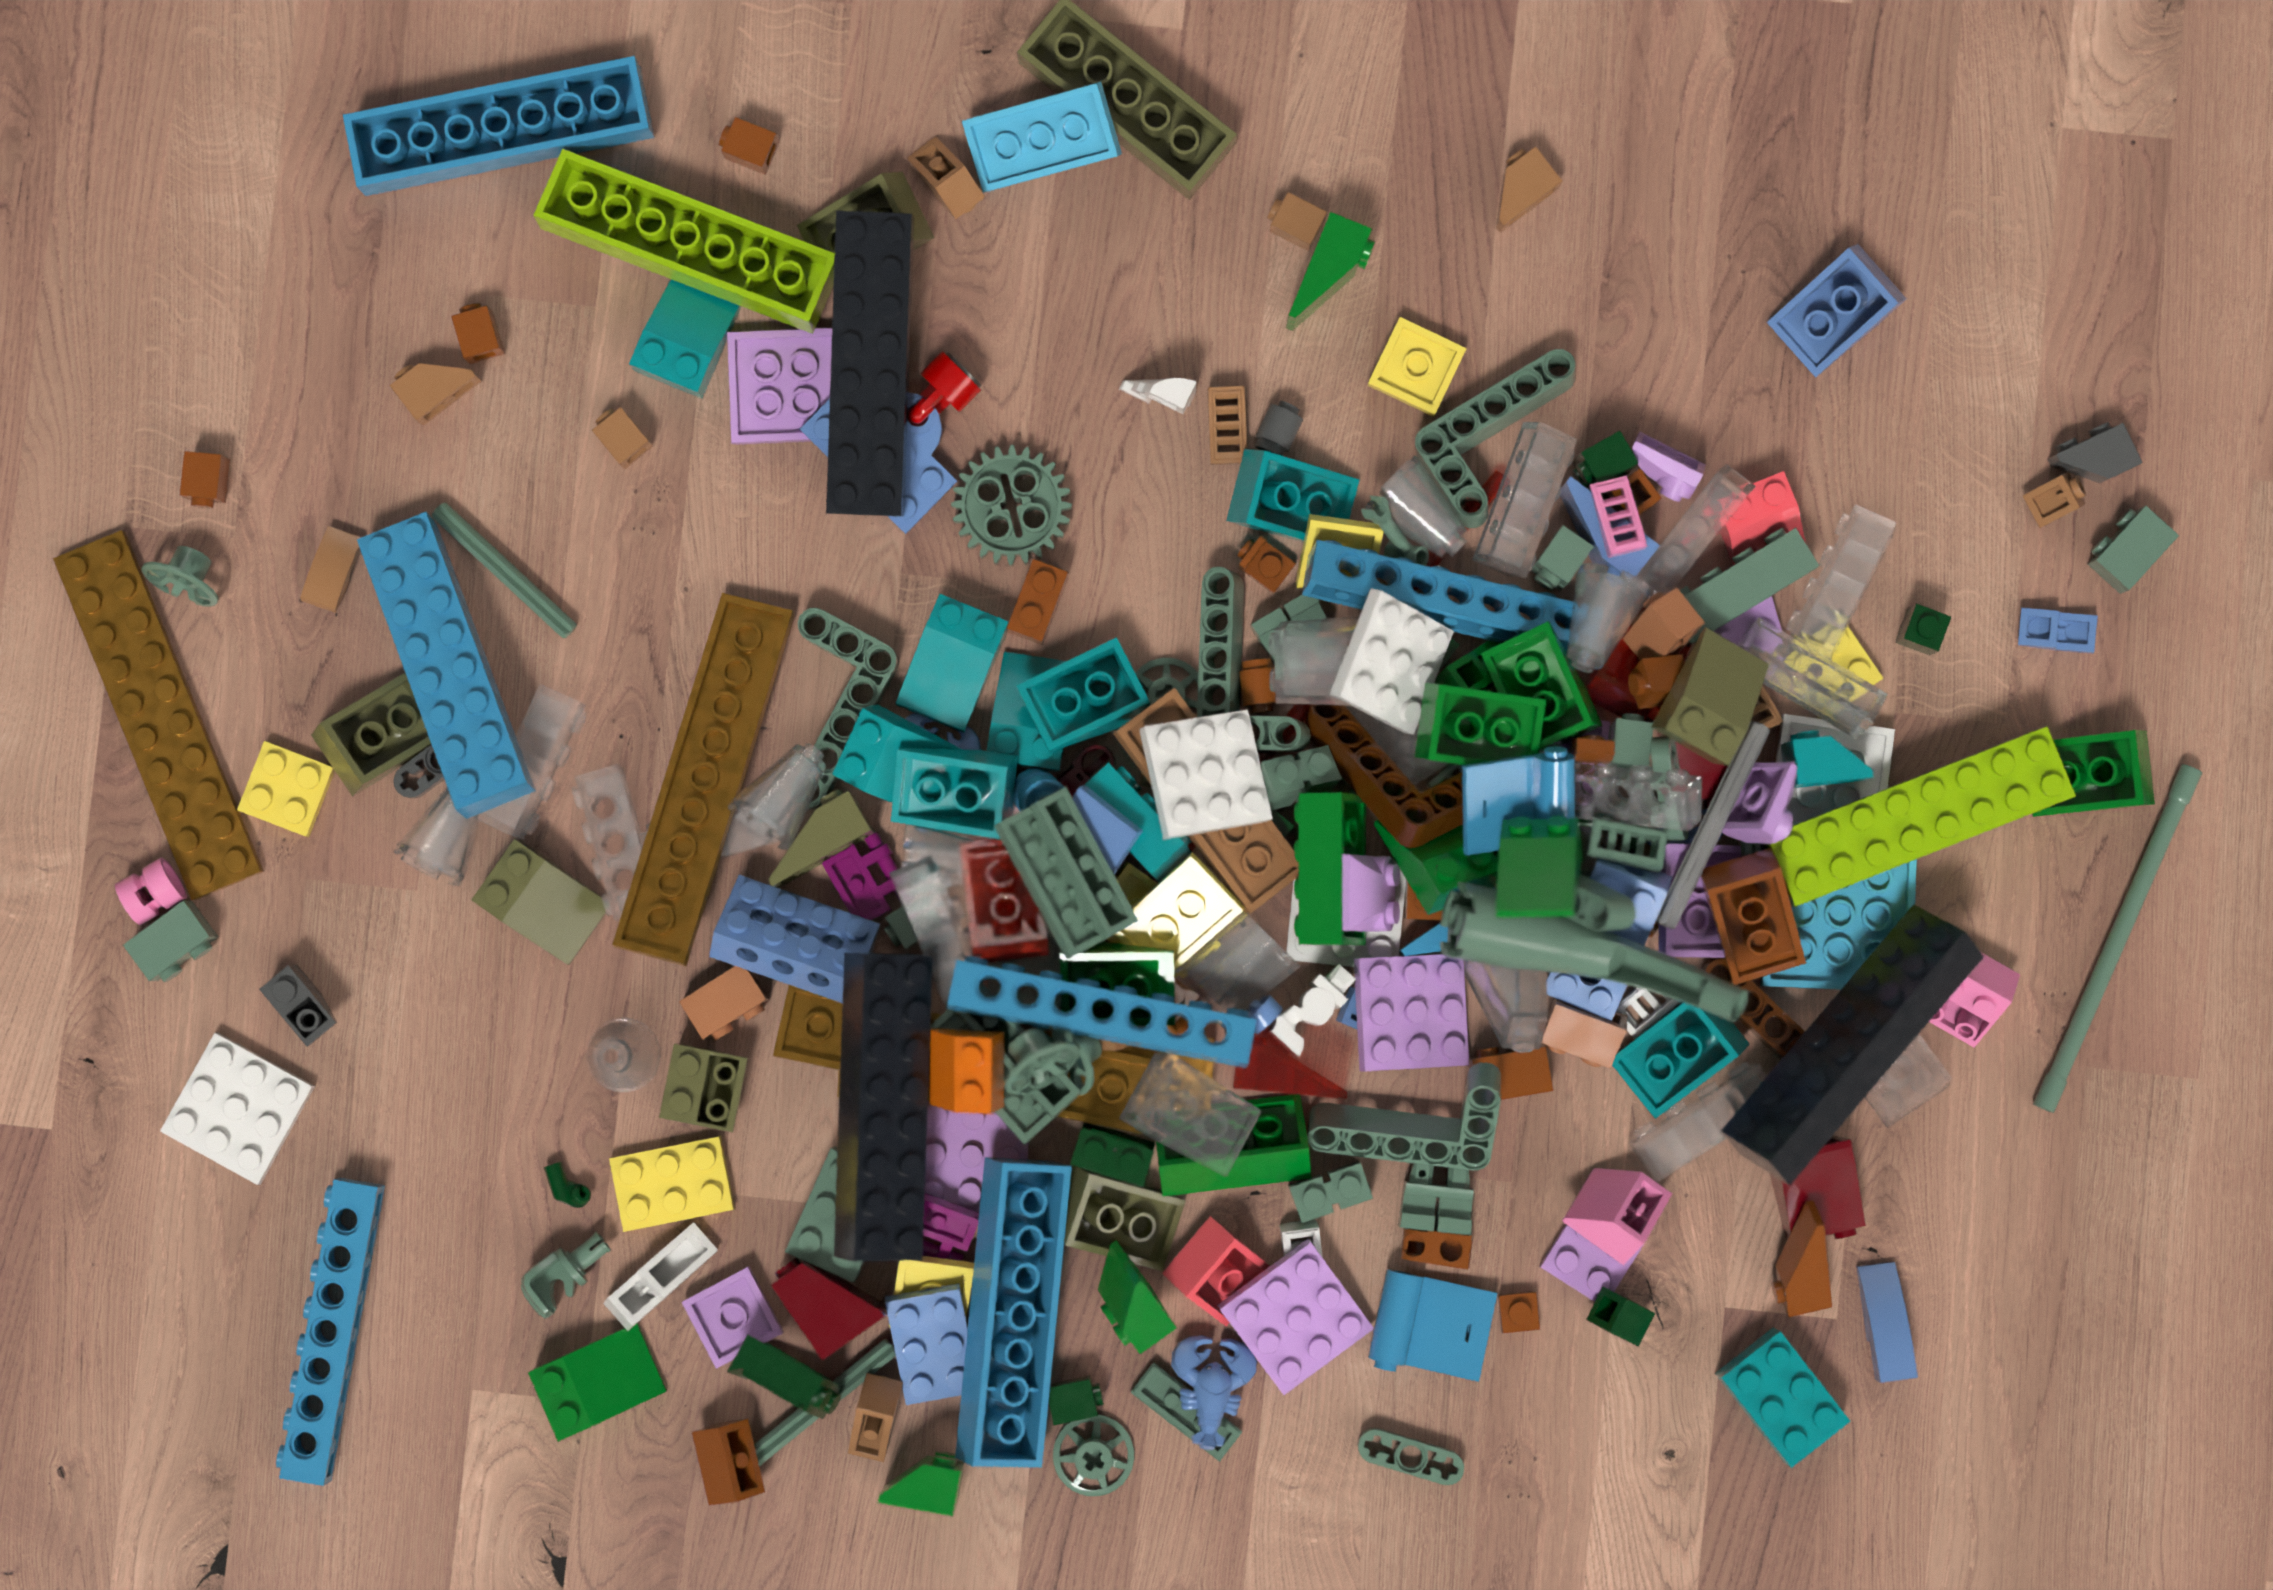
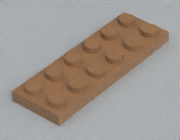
(1248, 859)

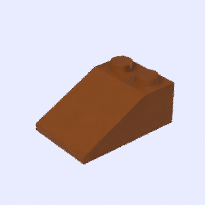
(1753, 916)

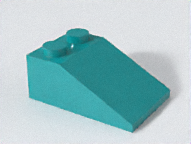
(684, 338)
(1280, 493)
(952, 663)
(1084, 696)
(1011, 724)
(872, 750)
(953, 789)
(1678, 1055)

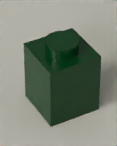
(1923, 629)
(1620, 1316)
(1074, 1400)

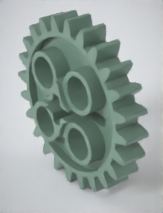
(1044, 497)

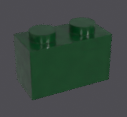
(1604, 461)

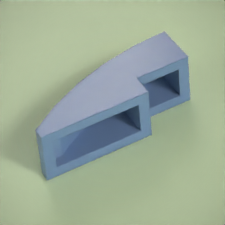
(1886, 1322)

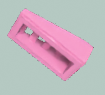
(1614, 548)

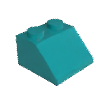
(1822, 760)

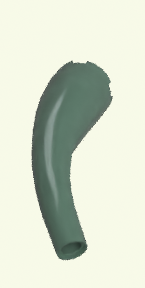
(1573, 949)

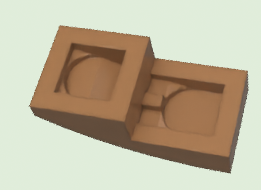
(331, 569)

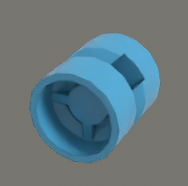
(1034, 786)

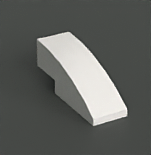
(660, 1276)

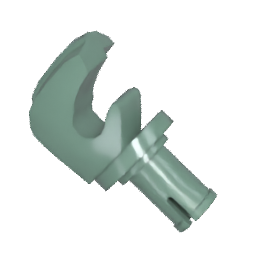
(568, 1267)

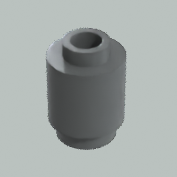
(1278, 428)

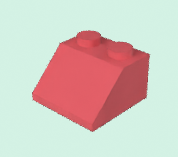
(1762, 513)
(1213, 1267)

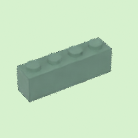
(1750, 579)

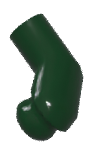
(565, 1190)

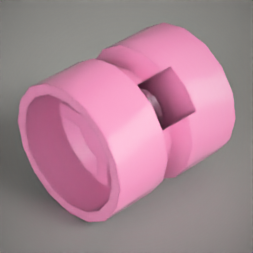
(162, 885)

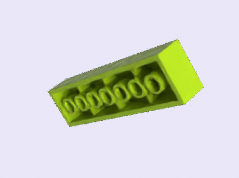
(686, 241)
(1922, 816)

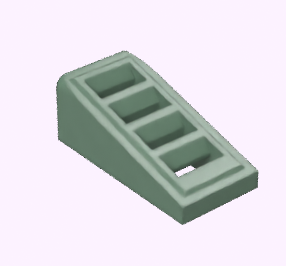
(1657, 838)

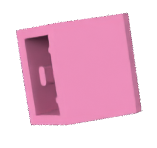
(1978, 1001)
(1617, 1210)

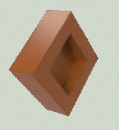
(1518, 1312)

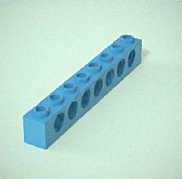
(1469, 617)
(1232, 1050)
(318, 1465)

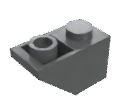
(2100, 457)
(299, 1003)

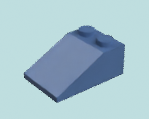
(1836, 310)
(1582, 512)

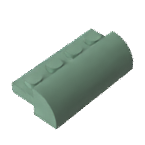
(1066, 873)
(1021, 1113)

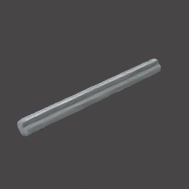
(1712, 825)

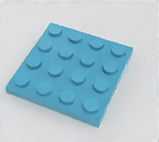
(1846, 928)

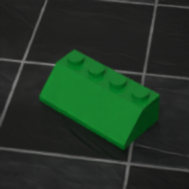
(1328, 829)
(1272, 1153)

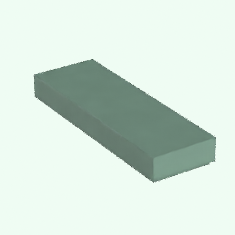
(1162, 1395)

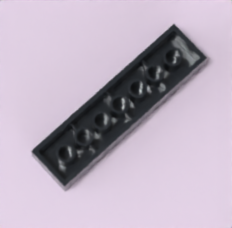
(870, 363)
(1852, 1044)
(883, 1107)

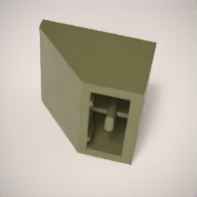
(703, 1087)

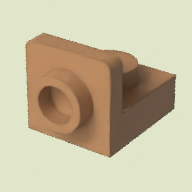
(2055, 499)

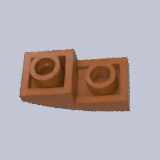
(1592, 749)

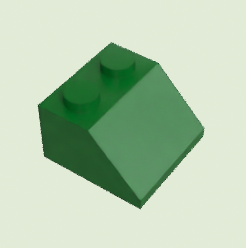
(1132, 1302)
(927, 1486)

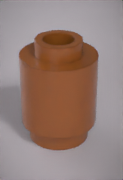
(1256, 685)

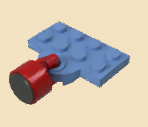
(924, 477)

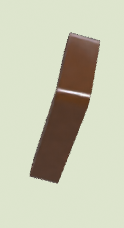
(1404, 811)
(1763, 1010)

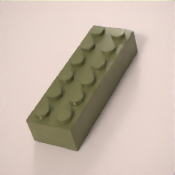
(1147, 109)

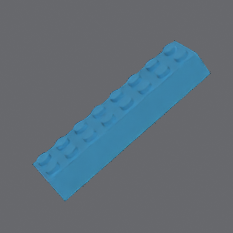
(498, 126)
(446, 665)
(1013, 1312)

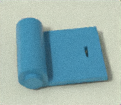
(1515, 787)
(1426, 1325)

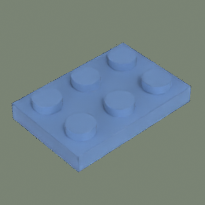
(929, 1341)

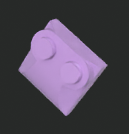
(1670, 468)
(1763, 804)
(1370, 893)

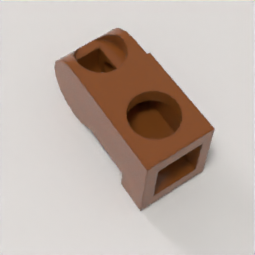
(1437, 1248)

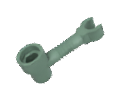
(1398, 544)

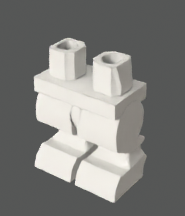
(1313, 1008)

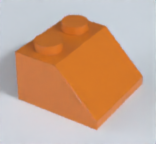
(966, 1070)

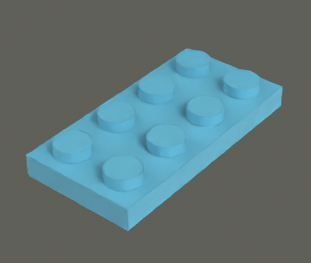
(1042, 137)

